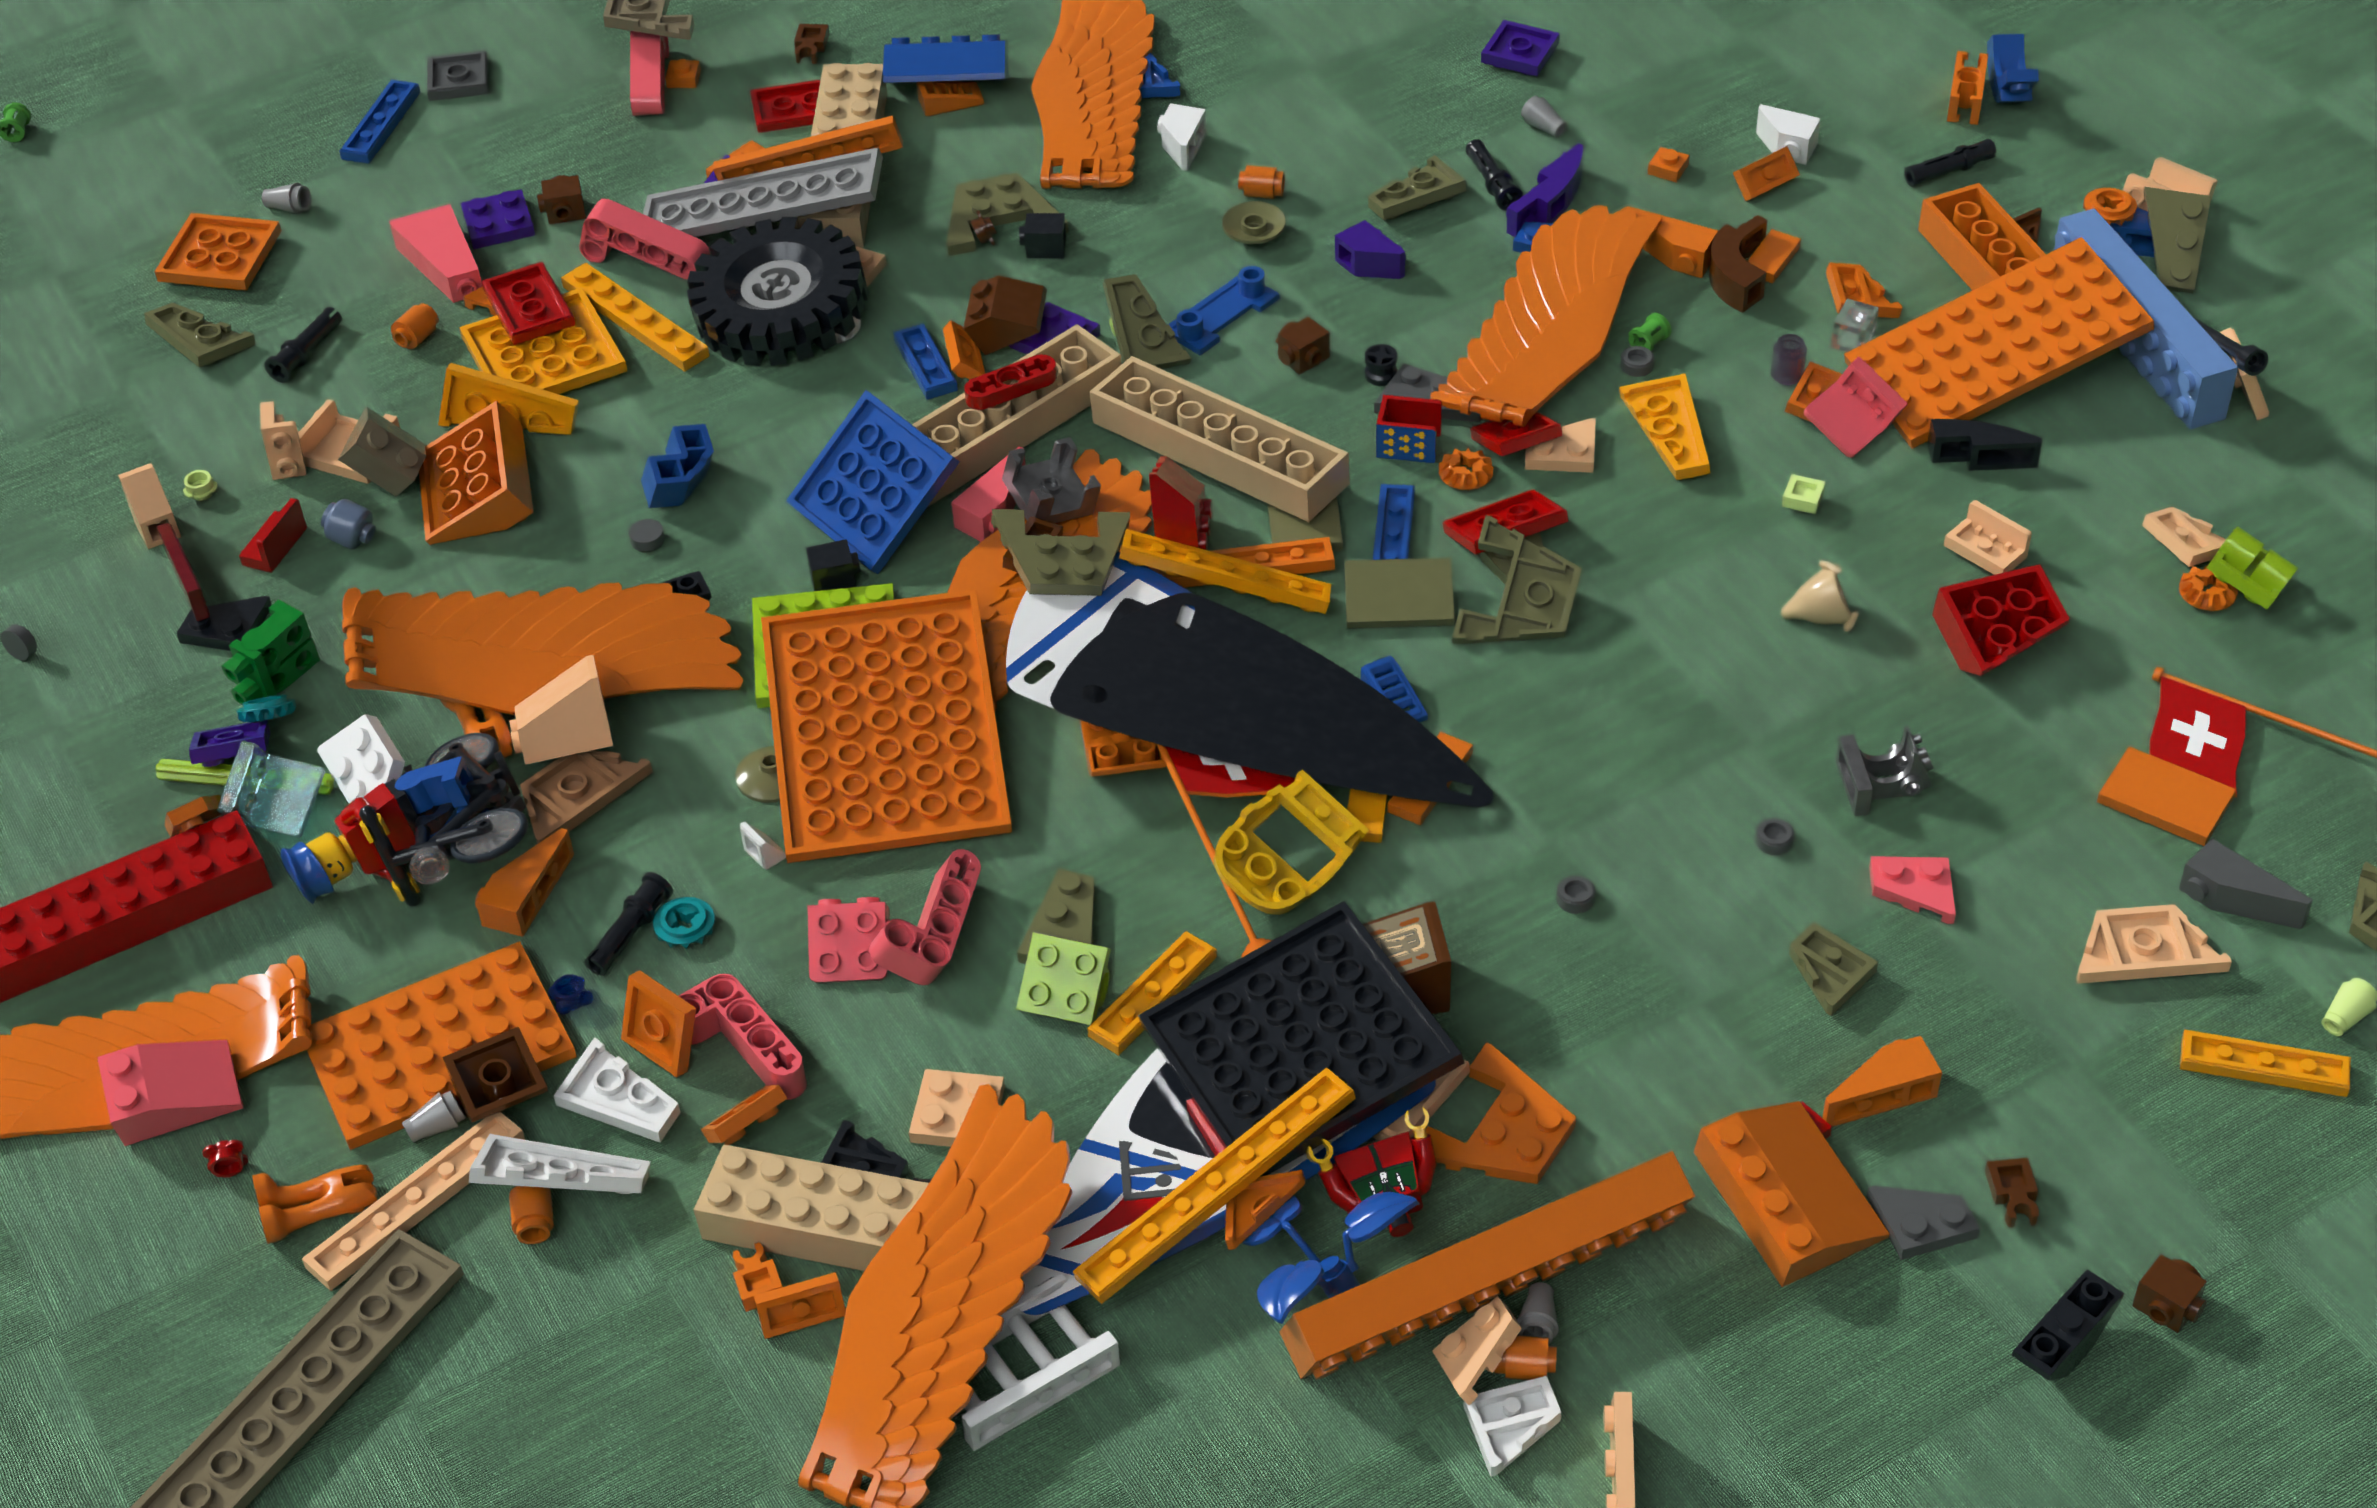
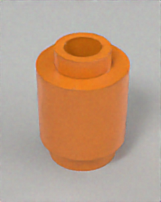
(1261, 182)
(414, 326)
(531, 1213)
(1528, 1358)

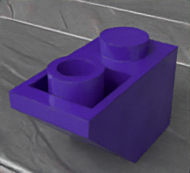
(1369, 252)

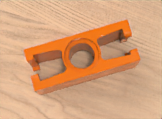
(1967, 87)

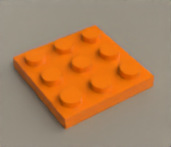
(218, 251)

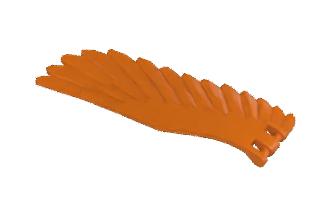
(1092, 92)
(1550, 315)
(1003, 589)
(506, 648)
(934, 1305)

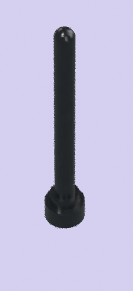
(2248, 358)

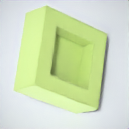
(1803, 494)

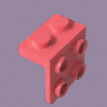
(1855, 408)
(842, 938)

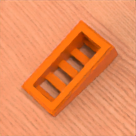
(948, 96)

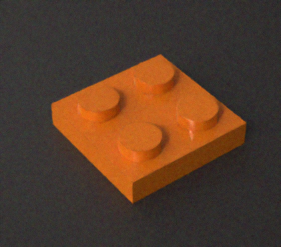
(658, 1023)

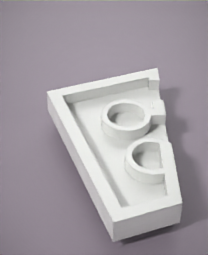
(614, 1094)

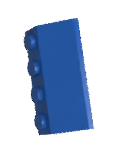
(945, 60)

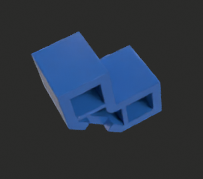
(674, 476)

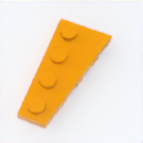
(538, 410)
(1670, 422)

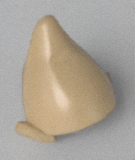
(1821, 600)

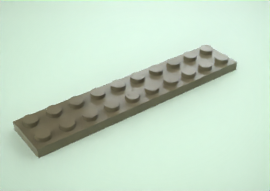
(308, 1379)

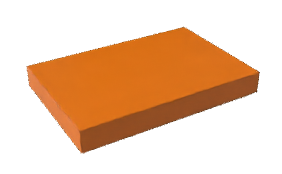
(2166, 796)

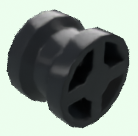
(1380, 364)

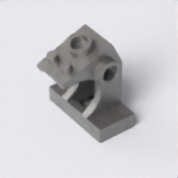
(1861, 771)

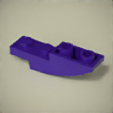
(1552, 195)

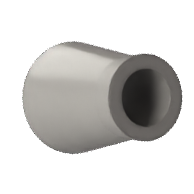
(1542, 115)
(289, 198)
(434, 1117)
(1539, 1313)

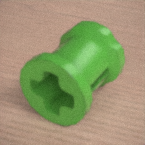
(23, 118)
(1649, 332)

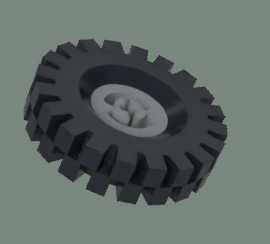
(777, 291)

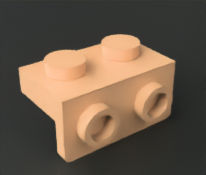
(1989, 539)

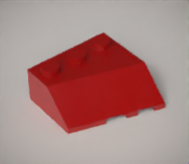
(1179, 505)
(1997, 617)

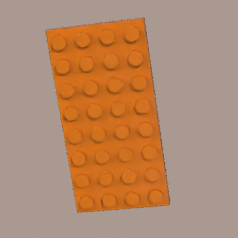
(2004, 338)

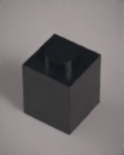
(1044, 235)
(832, 565)

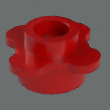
(225, 1158)

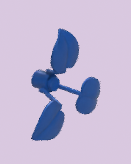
(1291, 1283)

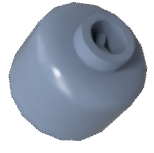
(348, 524)

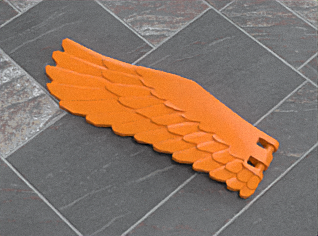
(54, 1073)

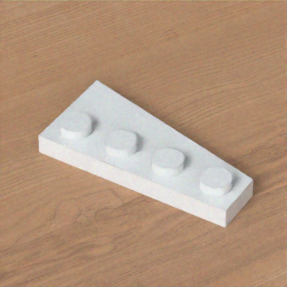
(545, 1165)

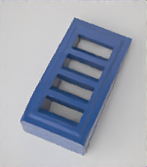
(1388, 673)

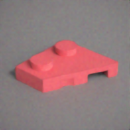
(1914, 883)

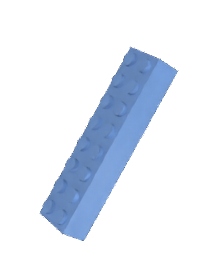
(2178, 354)

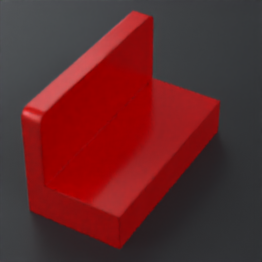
(275, 538)

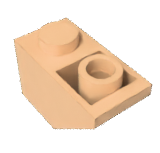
(147, 503)

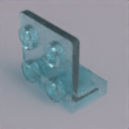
(271, 791)

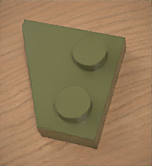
(1830, 966)

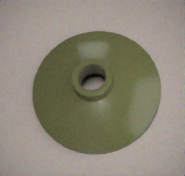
(1253, 222)
(758, 776)

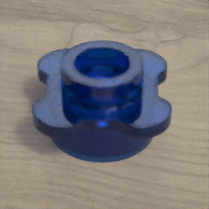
(570, 993)

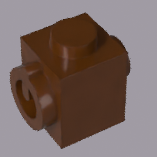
(562, 199)
(1303, 344)
(2171, 1293)

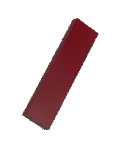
(183, 571)

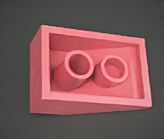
(168, 1087)

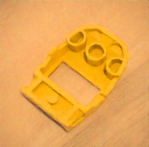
(1259, 872)

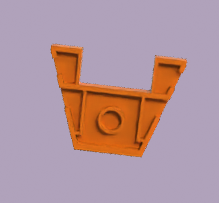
(1517, 1133)

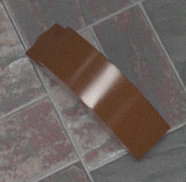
(1729, 273)

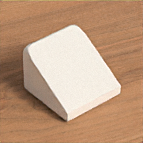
(760, 846)

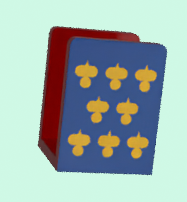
(1408, 428)

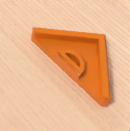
(1258, 1203)

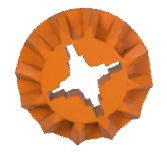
(2118, 204)
(1461, 477)
(2213, 599)

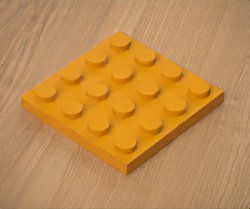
(553, 361)

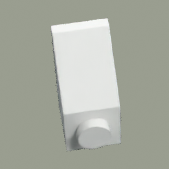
(1790, 129)
(1182, 133)

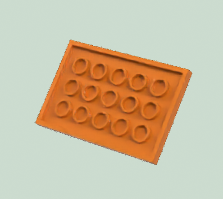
(389, 1052)

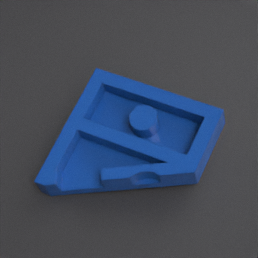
(1157, 81)

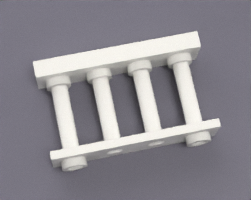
(1046, 1387)

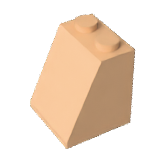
(563, 716)

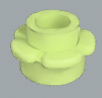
(199, 485)

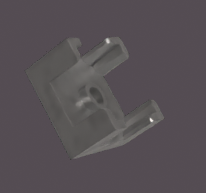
(1050, 487)

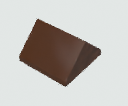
(494, 1074)

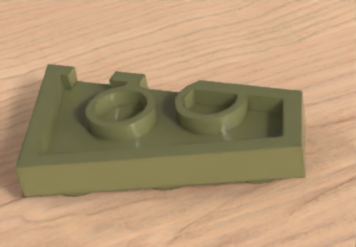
(2178, 234)
(1065, 911)

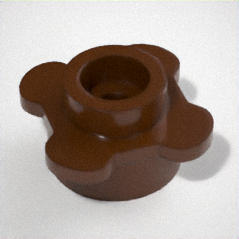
(984, 229)

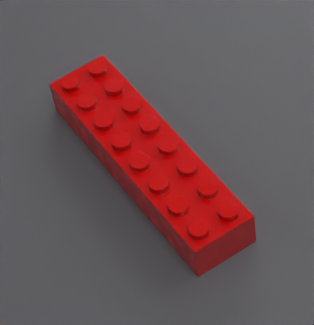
(127, 903)

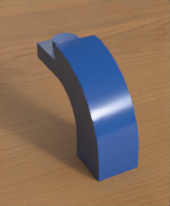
(2007, 69)

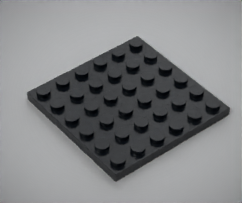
(1289, 1013)

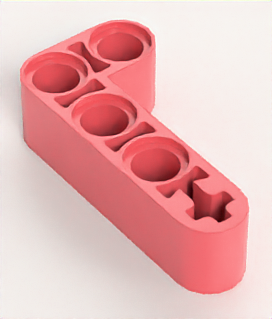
(647, 73)
(640, 236)
(925, 949)
(729, 1008)

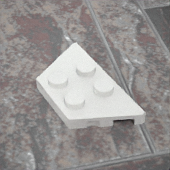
(361, 757)

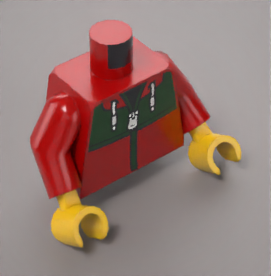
(1387, 1165)

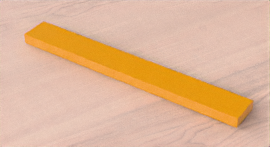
(1213, 1185)

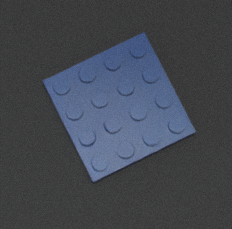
(872, 481)

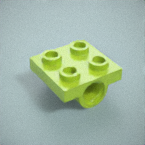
(2251, 568)
(1064, 979)

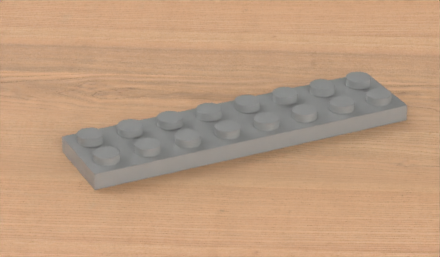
(769, 194)

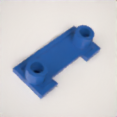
(1198, 326)

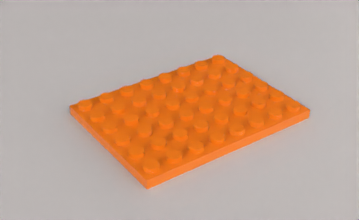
(884, 726)

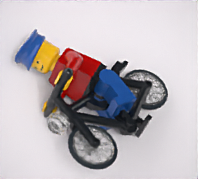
(415, 823)

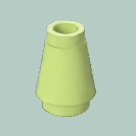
(2351, 1004)

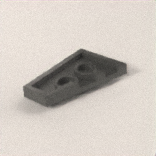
(1419, 383)

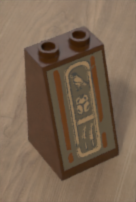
(1418, 951)

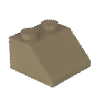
(383, 452)

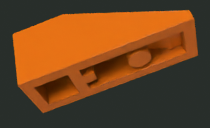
(1681, 245)
(523, 885)
(1887, 1081)

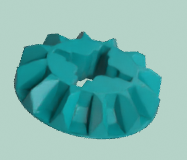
(266, 708)
(686, 909)

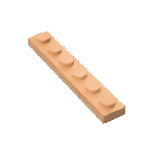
(404, 1204)

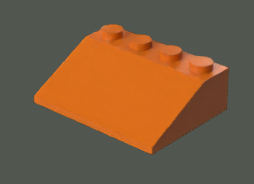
(475, 478)
(1787, 1189)

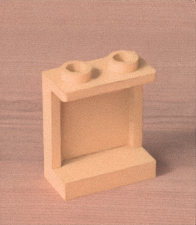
(2169, 176)
(325, 438)

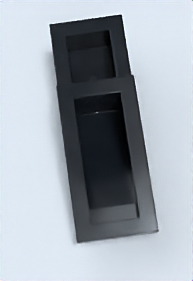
(1982, 445)

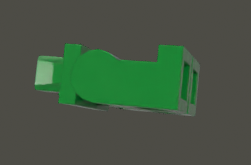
(271, 655)

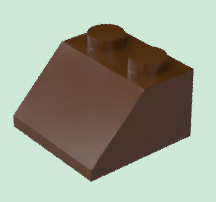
(1003, 312)

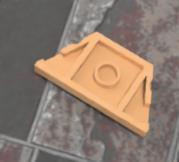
(2146, 945)

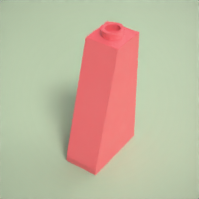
(438, 250)

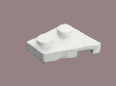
(1512, 1420)

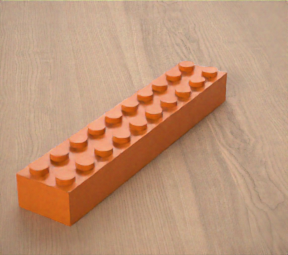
(1485, 1265)

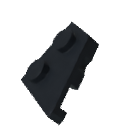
(225, 623)
(869, 1155)

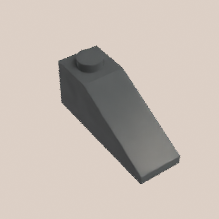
(2241, 888)

